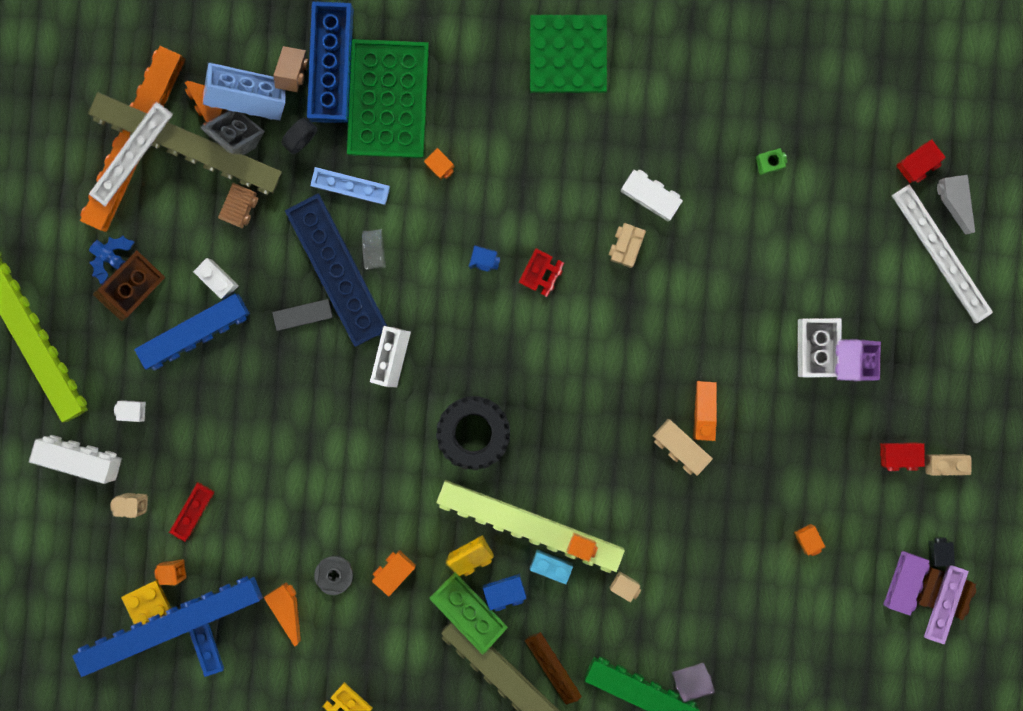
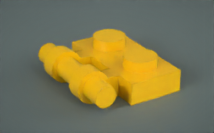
(347, 699)

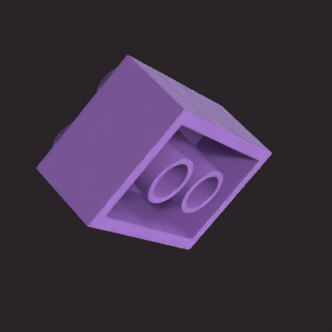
(858, 360)

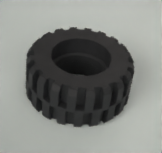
(473, 459)

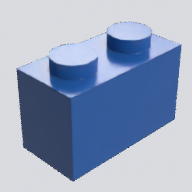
(505, 592)

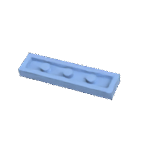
(350, 186)

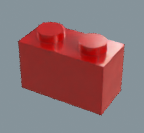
(921, 161)
(902, 455)

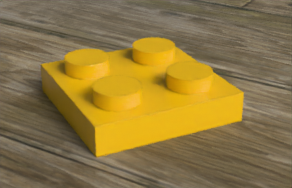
(146, 602)

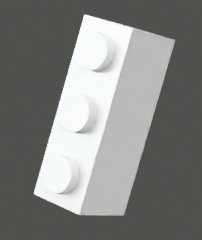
(651, 195)
(390, 356)

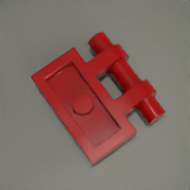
(536, 269)

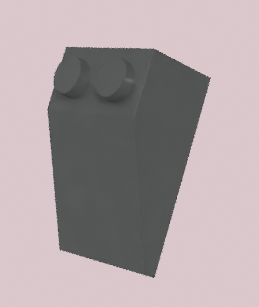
(234, 132)

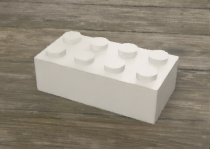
(75, 459)

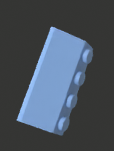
(243, 92)

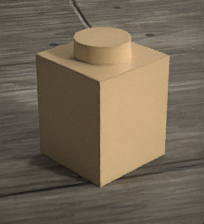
(625, 587)

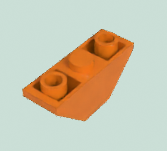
(195, 92)

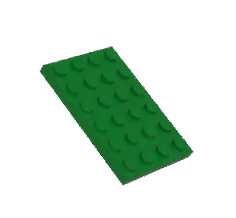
(387, 98)

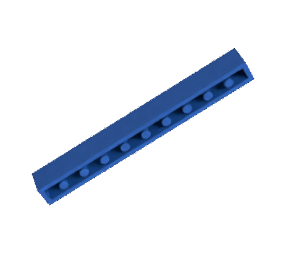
(167, 626)

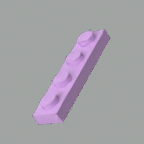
(946, 604)

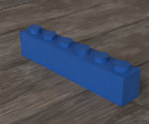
(192, 331)

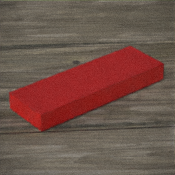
(191, 512)

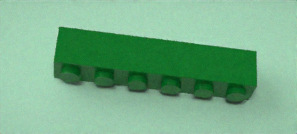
(634, 688)

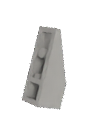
(957, 199)

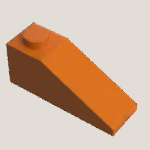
(705, 411)
(284, 606)

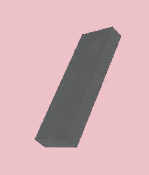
(302, 315)

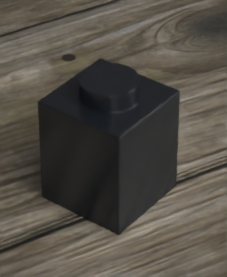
(941, 552)

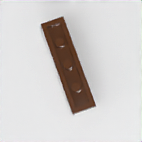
(553, 668)

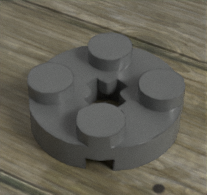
(341, 583)

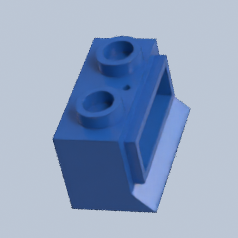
(484, 259)

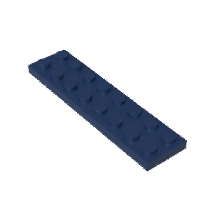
(336, 269)

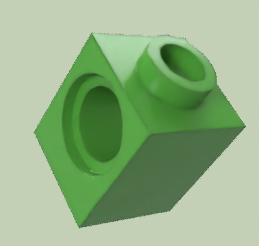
(763, 165)

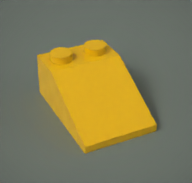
(470, 556)

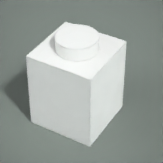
(130, 411)

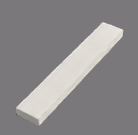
(131, 154)

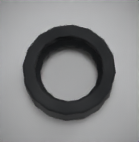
(299, 135)

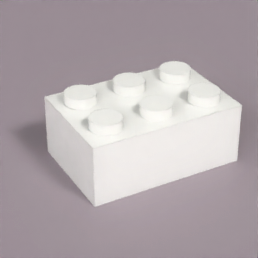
(818, 347)

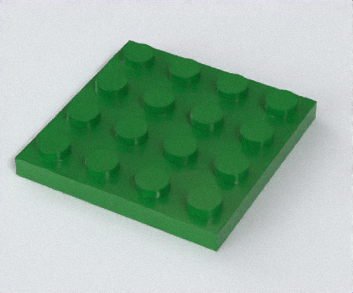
(568, 53)

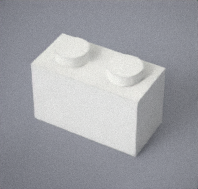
(216, 278)

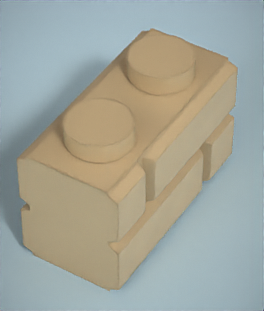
(627, 245)
(948, 464)
(129, 505)

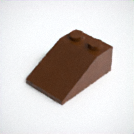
(129, 285)

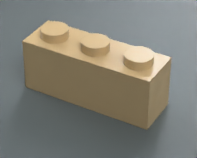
(682, 448)

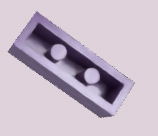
(906, 583)

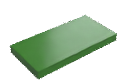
(468, 613)

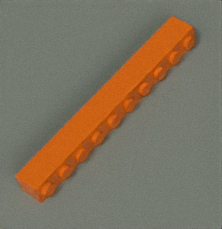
(155, 88)

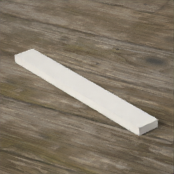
(942, 254)

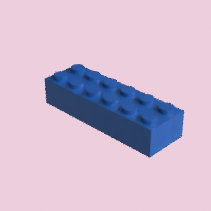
(330, 62)

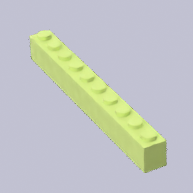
(524, 524)

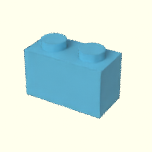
(551, 566)

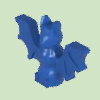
(105, 254)

